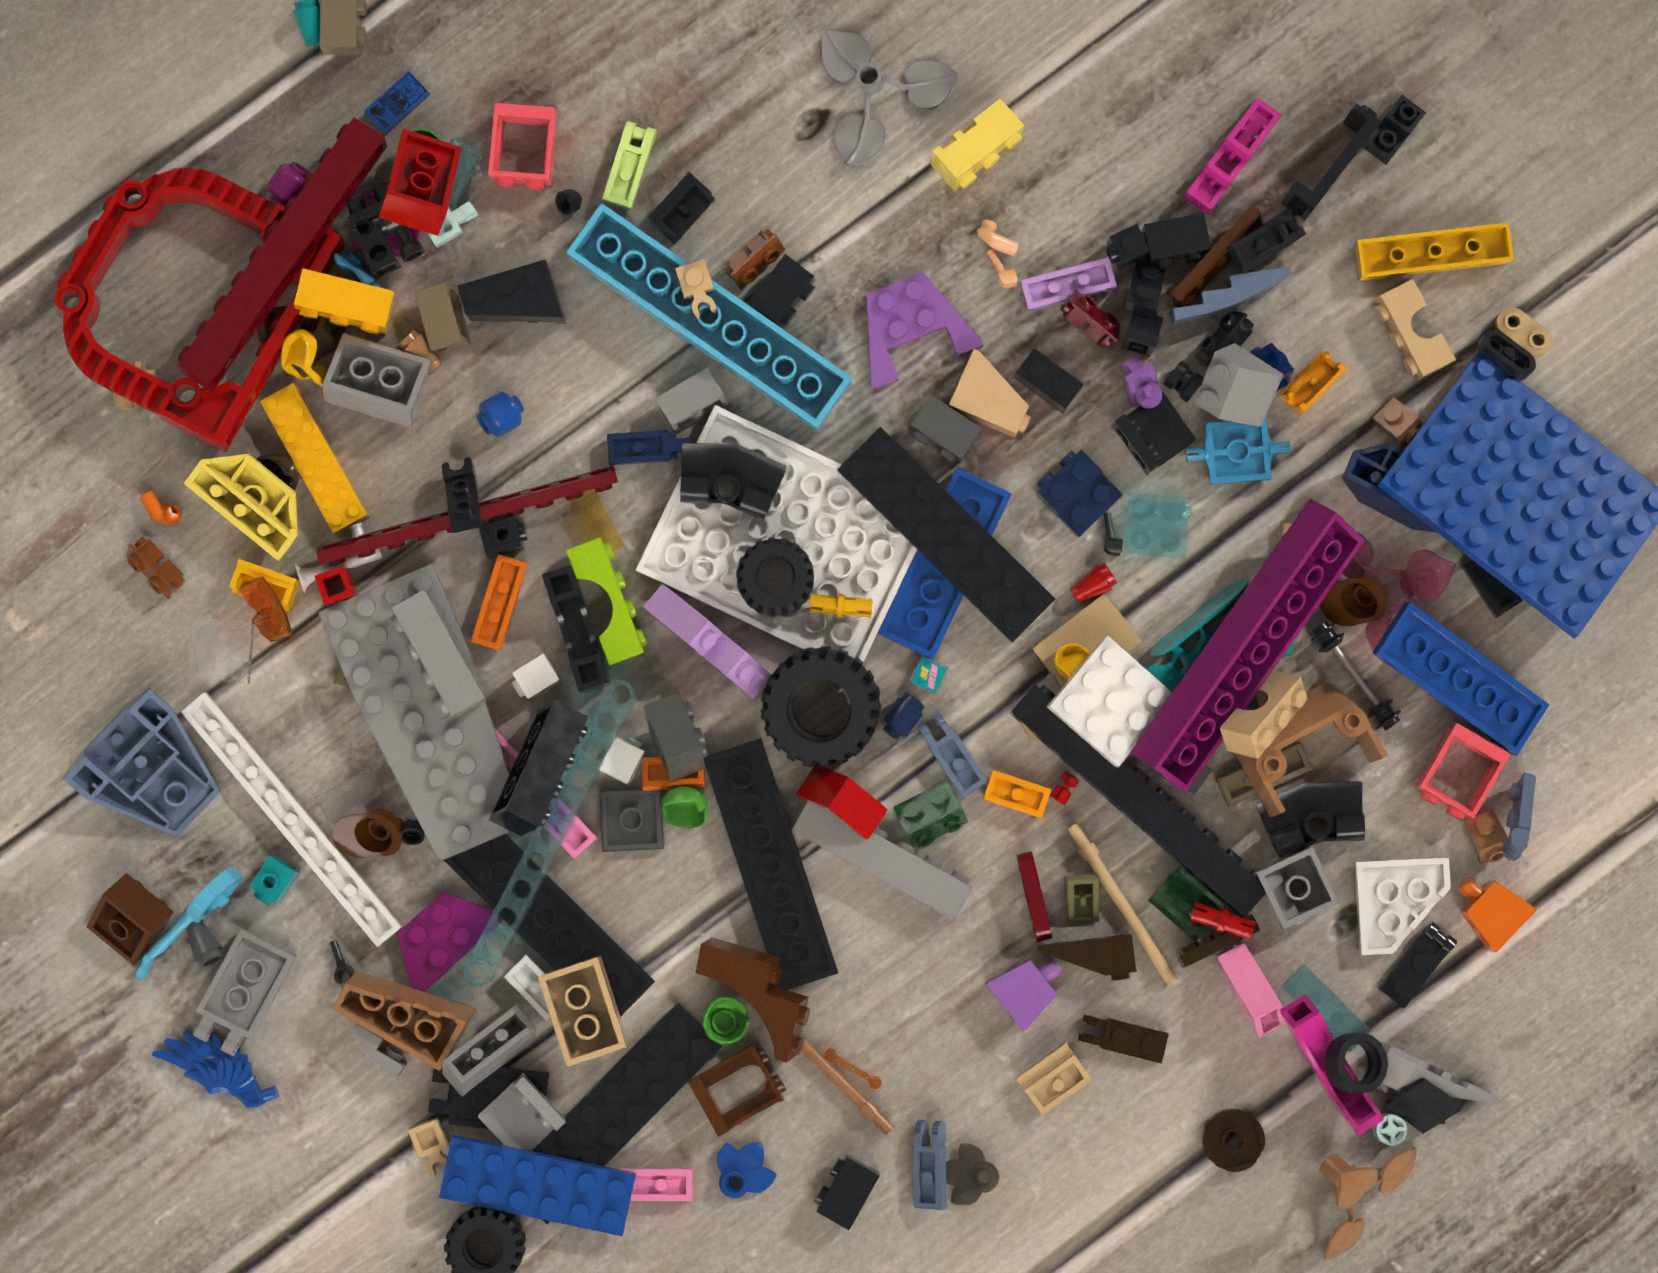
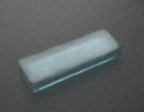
(1334, 1012)

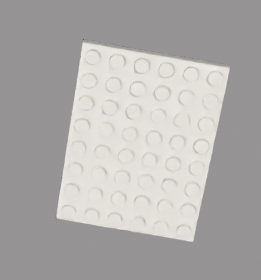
(845, 537)

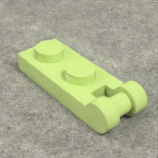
(629, 166)

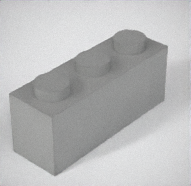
(488, 1050)

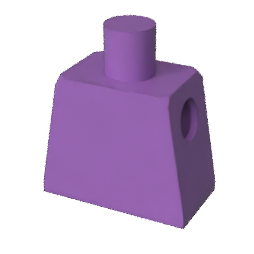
(1025, 990)

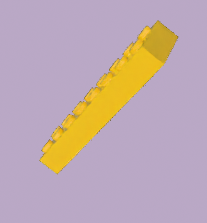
(1434, 251)
(314, 459)

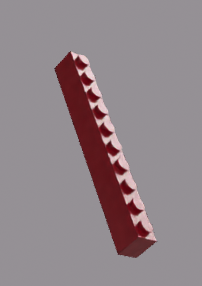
(282, 254)

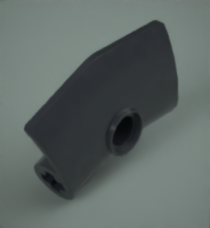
(711, 464)
(1332, 803)

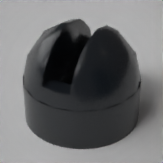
(568, 201)
(412, 838)

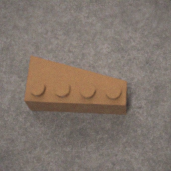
(406, 1017)

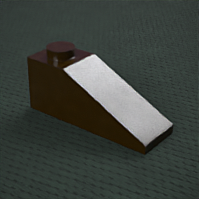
(1102, 955)

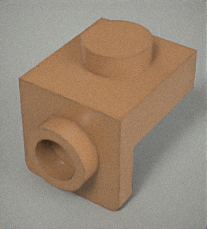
(1398, 422)
(1487, 836)

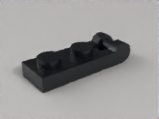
(1265, 240)
(1416, 965)

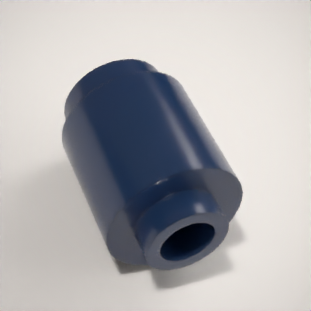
(902, 716)

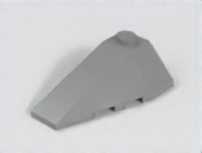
(1406, 1070)

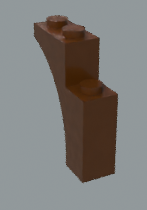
(754, 977)

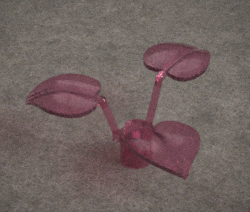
(1422, 579)

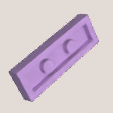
(1059, 285)

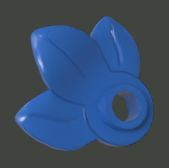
(745, 1165)

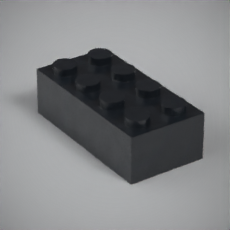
(539, 768)

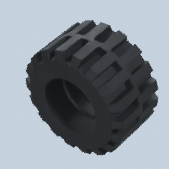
(770, 550)
(494, 1220)

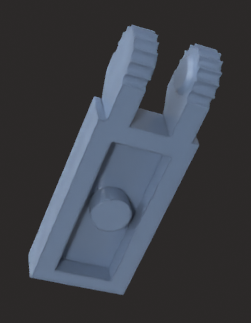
(954, 758)
(1519, 816)
(929, 1166)

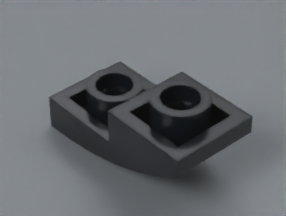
(1394, 129)

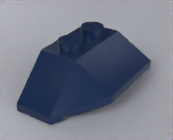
(1363, 475)

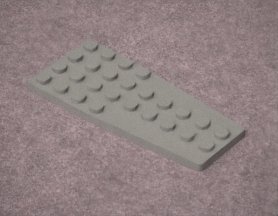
(442, 762)

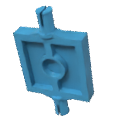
(1237, 452)

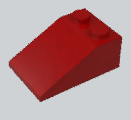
(420, 182)

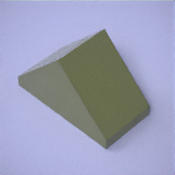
(1082, 898)

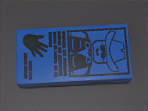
(397, 102)

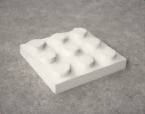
(1110, 701)

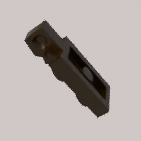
(1194, 952)

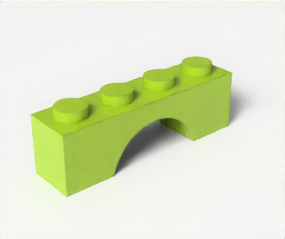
(593, 563)

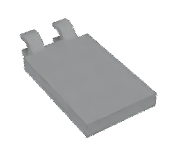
(243, 990)

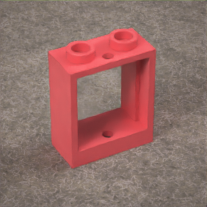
(522, 115)
(1478, 745)

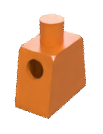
(1493, 912)

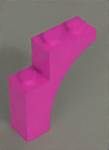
(1312, 1041)

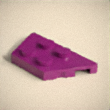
(440, 938)

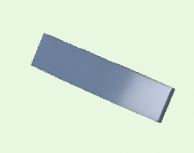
(1239, 290)

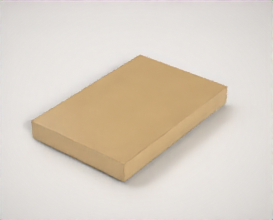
(1087, 629)

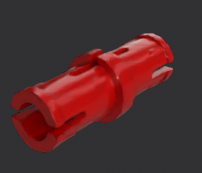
(1222, 921)

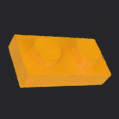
(1017, 794)

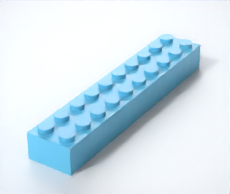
(731, 336)

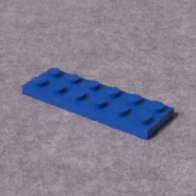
(925, 597)
(1460, 678)
(537, 1185)

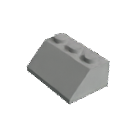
(376, 380)

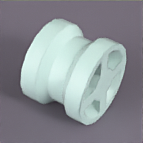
(1393, 1133)

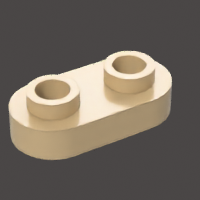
(1524, 331)

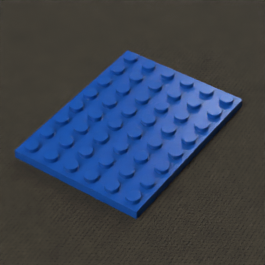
(1525, 494)

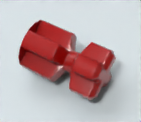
(1061, 793)

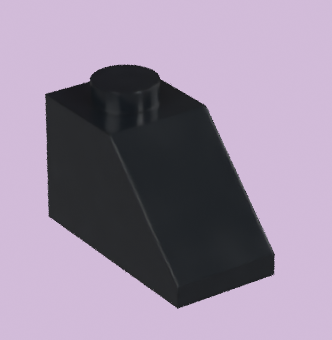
(1142, 334)

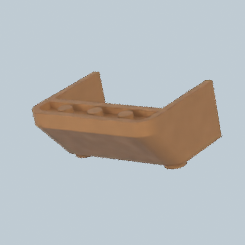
(1323, 706)

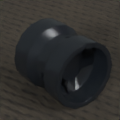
(1184, 381)

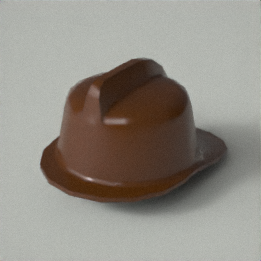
(1355, 601)
(368, 834)

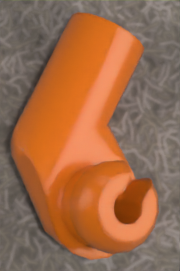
(160, 512)

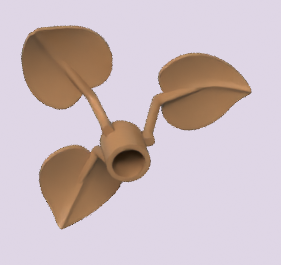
(1354, 1182)

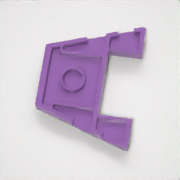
(907, 313)

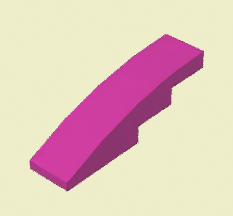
(1232, 156)

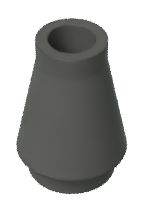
(204, 945)

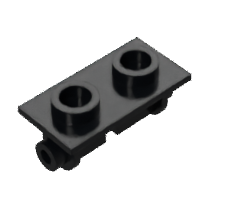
(1233, 328)

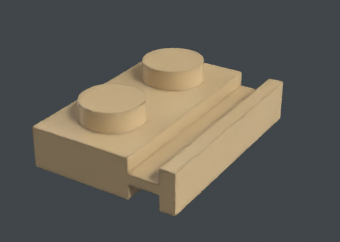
(1054, 1078)

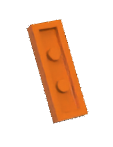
(499, 602)

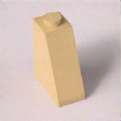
(989, 398)

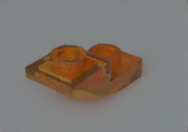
(270, 614)

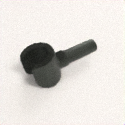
(1112, 545)
(340, 962)

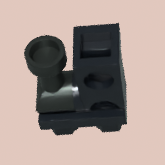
(373, 235)

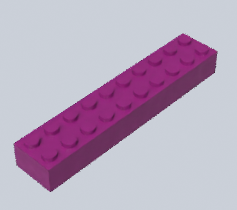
(1248, 644)

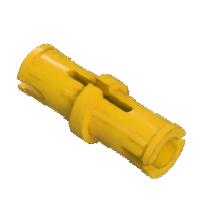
(841, 605)

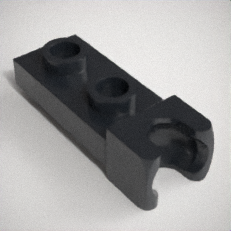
(462, 496)

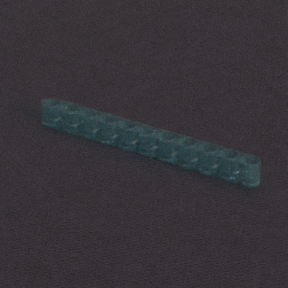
(538, 844)

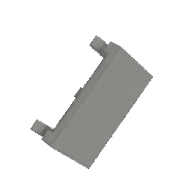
(691, 400)

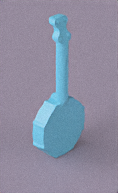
(211, 897)

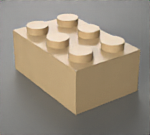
(583, 1011)

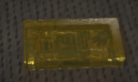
(595, 520)

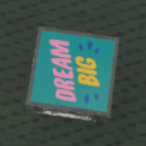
(928, 675)

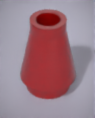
(1093, 583)

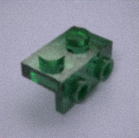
(931, 814)
(1178, 897)

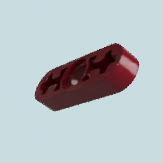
(1034, 896)

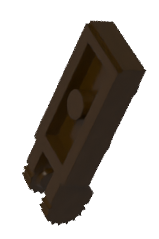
(1127, 1038)

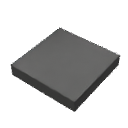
(631, 820)

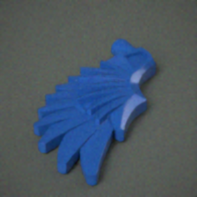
(217, 1069)

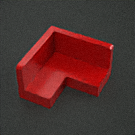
(843, 799)

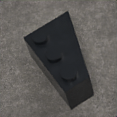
(513, 295)

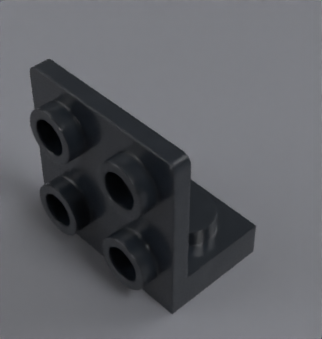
(1154, 434)

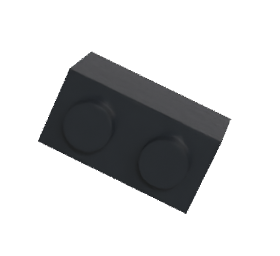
(1176, 240)
(783, 291)
(1048, 380)
(847, 1191)

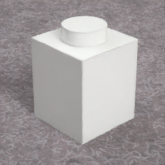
(535, 677)
(623, 759)

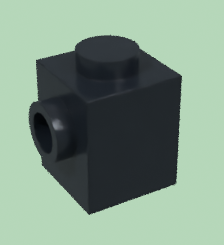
(1127, 247)
(503, 537)

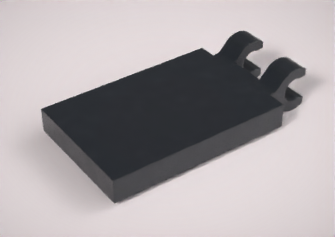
(465, 1109)

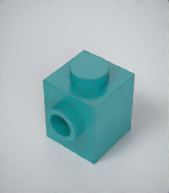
(273, 880)

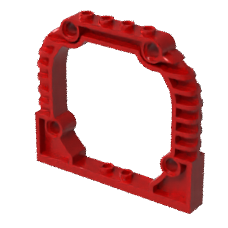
(208, 415)

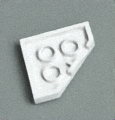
(1396, 898)

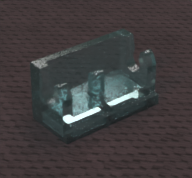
(467, 166)

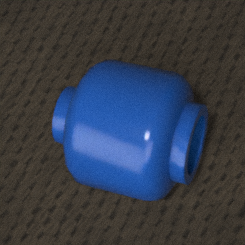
(500, 414)

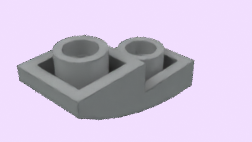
(388, 1058)

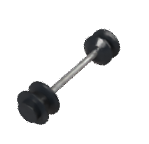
(1381, 710)

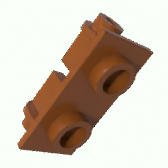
(745, 269)
(145, 559)

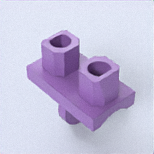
(1141, 383)

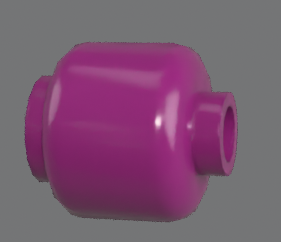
(287, 182)

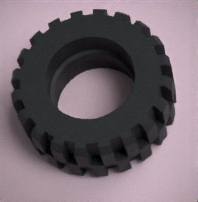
(811, 747)

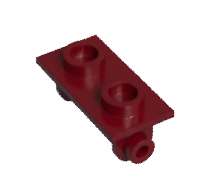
(1102, 326)

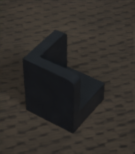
(326, 334)

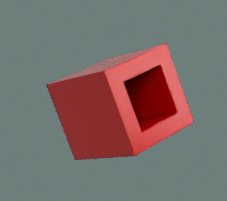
(336, 585)

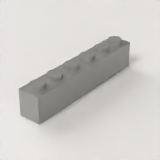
(886, 860)

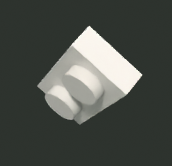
(525, 980)

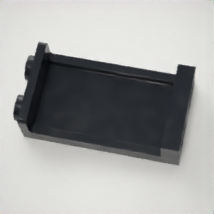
(1303, 200)

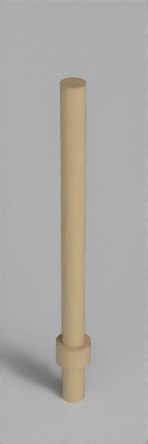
(1089, 852)

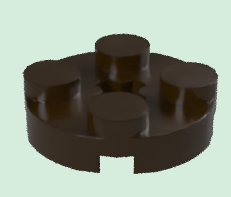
(1247, 1150)

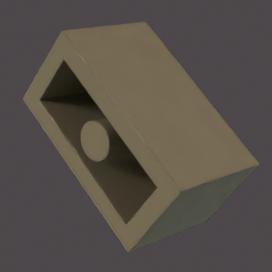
(341, 26)

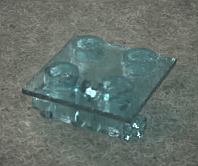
(1157, 525)

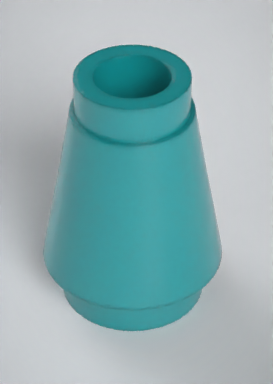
(308, 20)

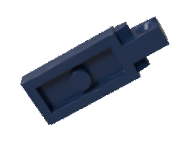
(644, 447)

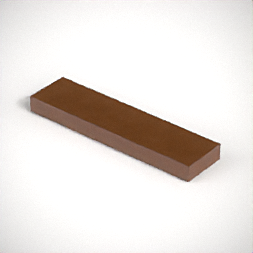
(1214, 259)

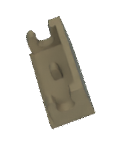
(442, 317)

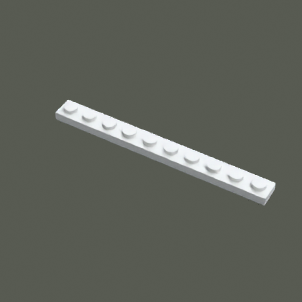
(291, 819)

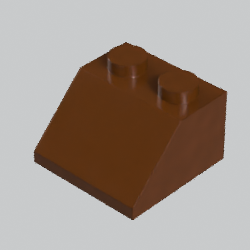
(129, 918)

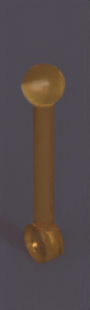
(874, 1081)

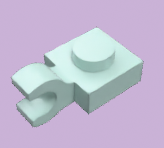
(452, 221)

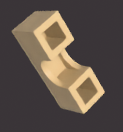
(1421, 354)
(1254, 730)

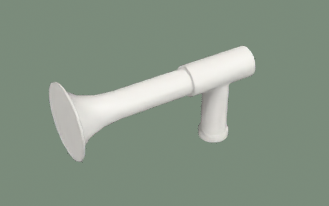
(307, 575)

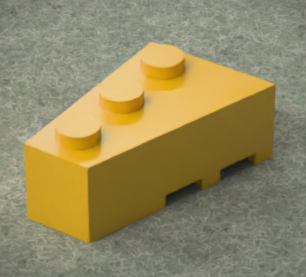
(344, 301)

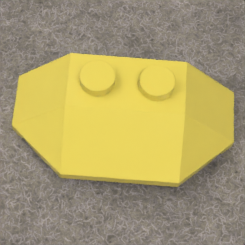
(249, 499)

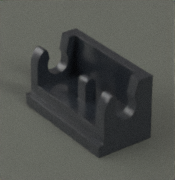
(681, 208)

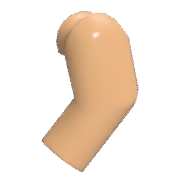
(994, 240)

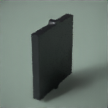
(1423, 1105)

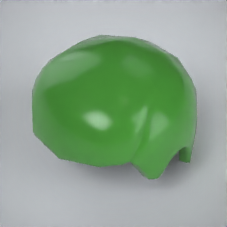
(685, 807)
(725, 1020)

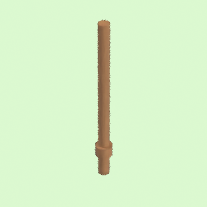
(867, 1107)

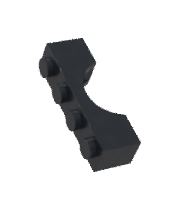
(576, 629)

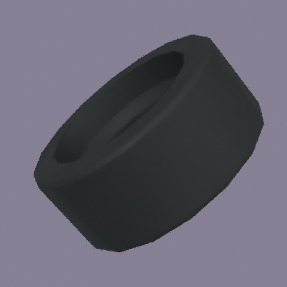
(1376, 1063)

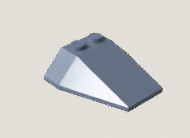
(145, 767)

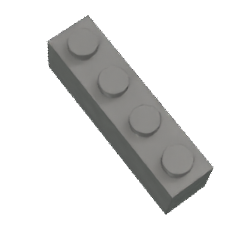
(439, 654)

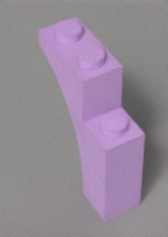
(707, 641)

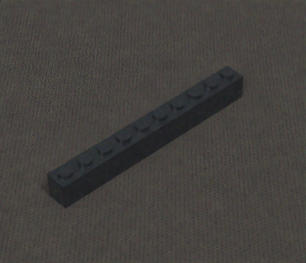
(1144, 806)

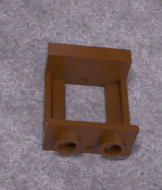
(770, 1095)

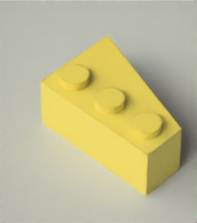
(977, 145)

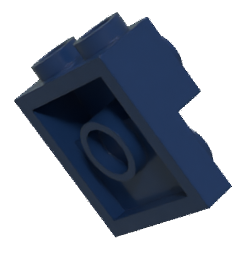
(1078, 492)

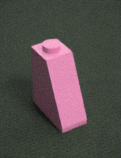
(1251, 989)

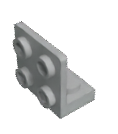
(521, 1115)

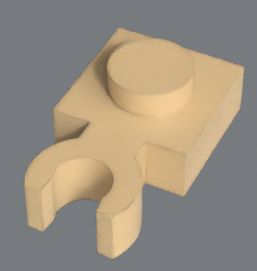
(696, 283)
(429, 1141)

